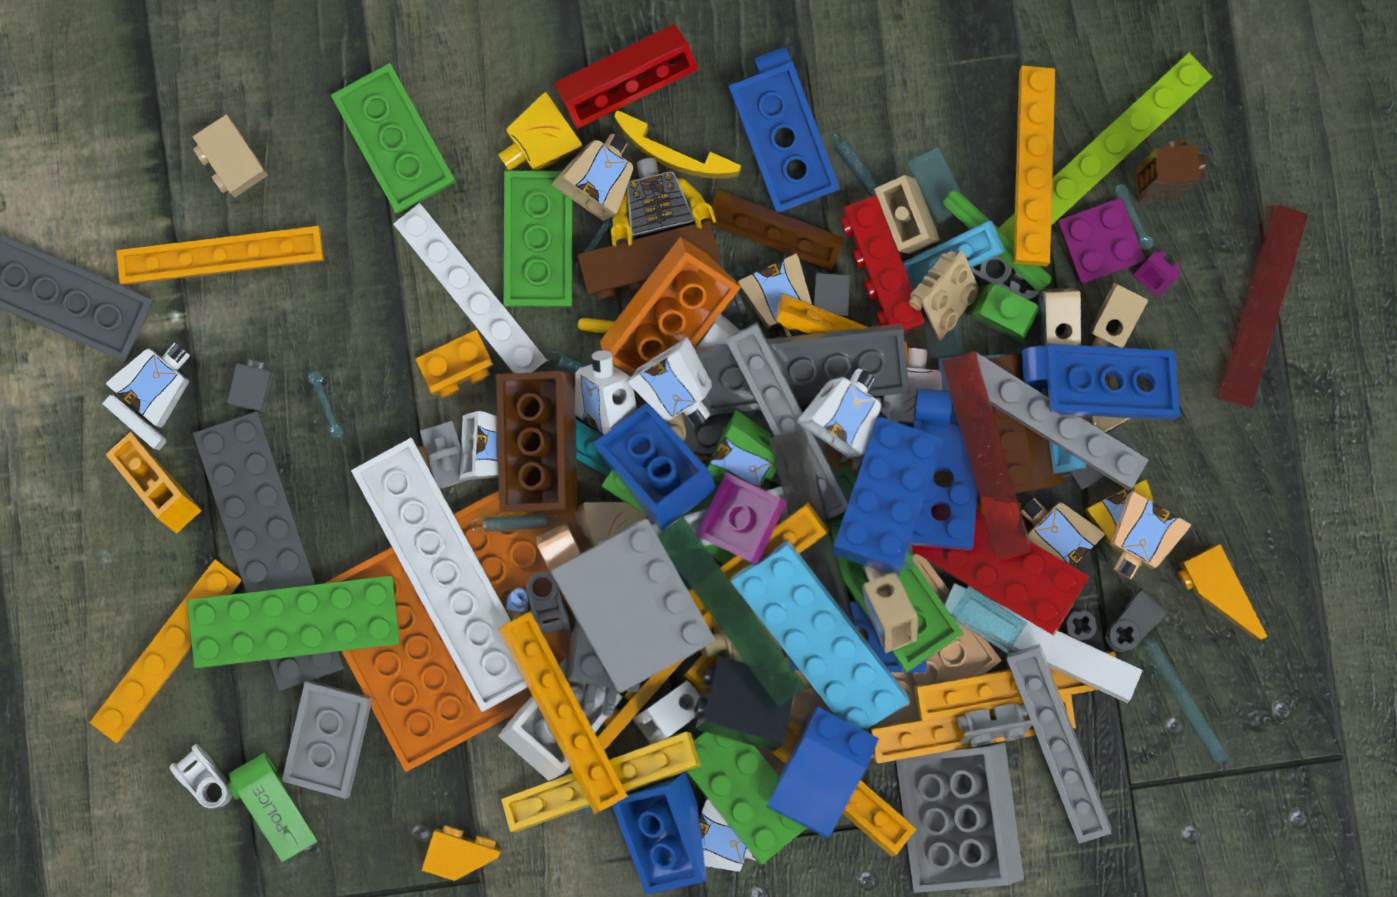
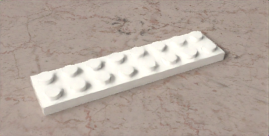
(442, 569)

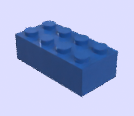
(888, 496)

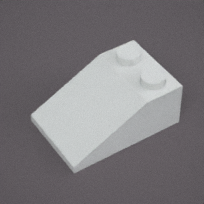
(533, 739)

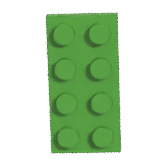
(393, 138)
(537, 241)
(739, 787)

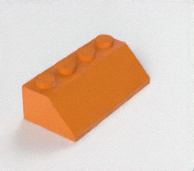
(672, 305)

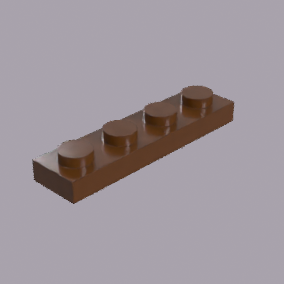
(776, 230)

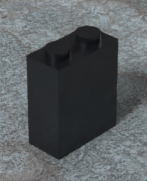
(740, 707)

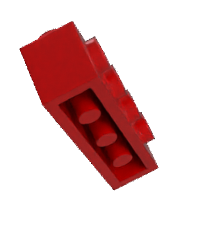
(626, 76)
(882, 264)

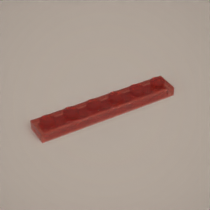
(1262, 306)
(986, 456)

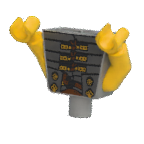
(657, 205)

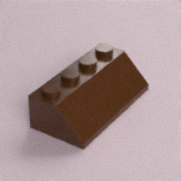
(536, 442)
(1024, 449)

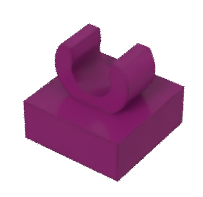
(1157, 273)

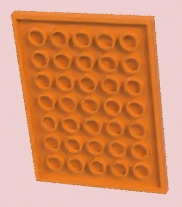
(416, 683)

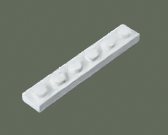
(469, 291)

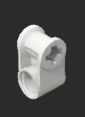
(201, 777)

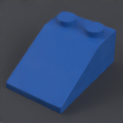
(655, 466)
(822, 771)
(663, 834)

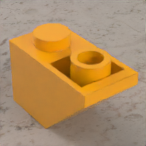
(456, 856)

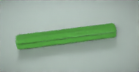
(972, 217)

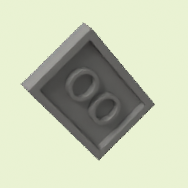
(327, 739)

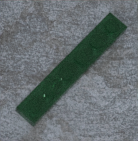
(730, 612)

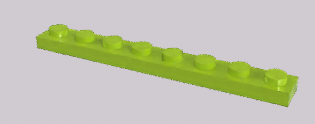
(1122, 137)

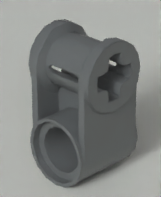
(548, 606)
(1138, 617)

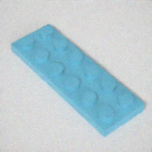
(819, 637)

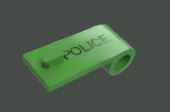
(271, 806)

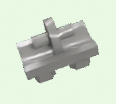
(443, 453)

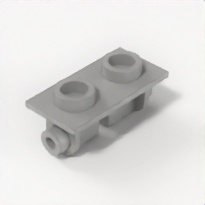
(982, 730)

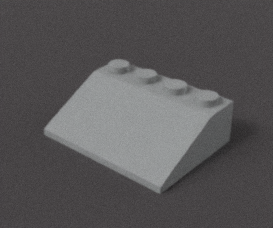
(632, 605)
(961, 819)

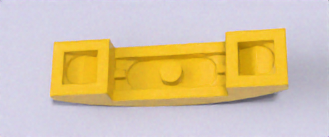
(714, 167)

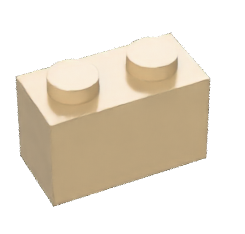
(229, 156)
(907, 214)

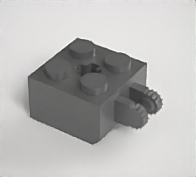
(586, 669)

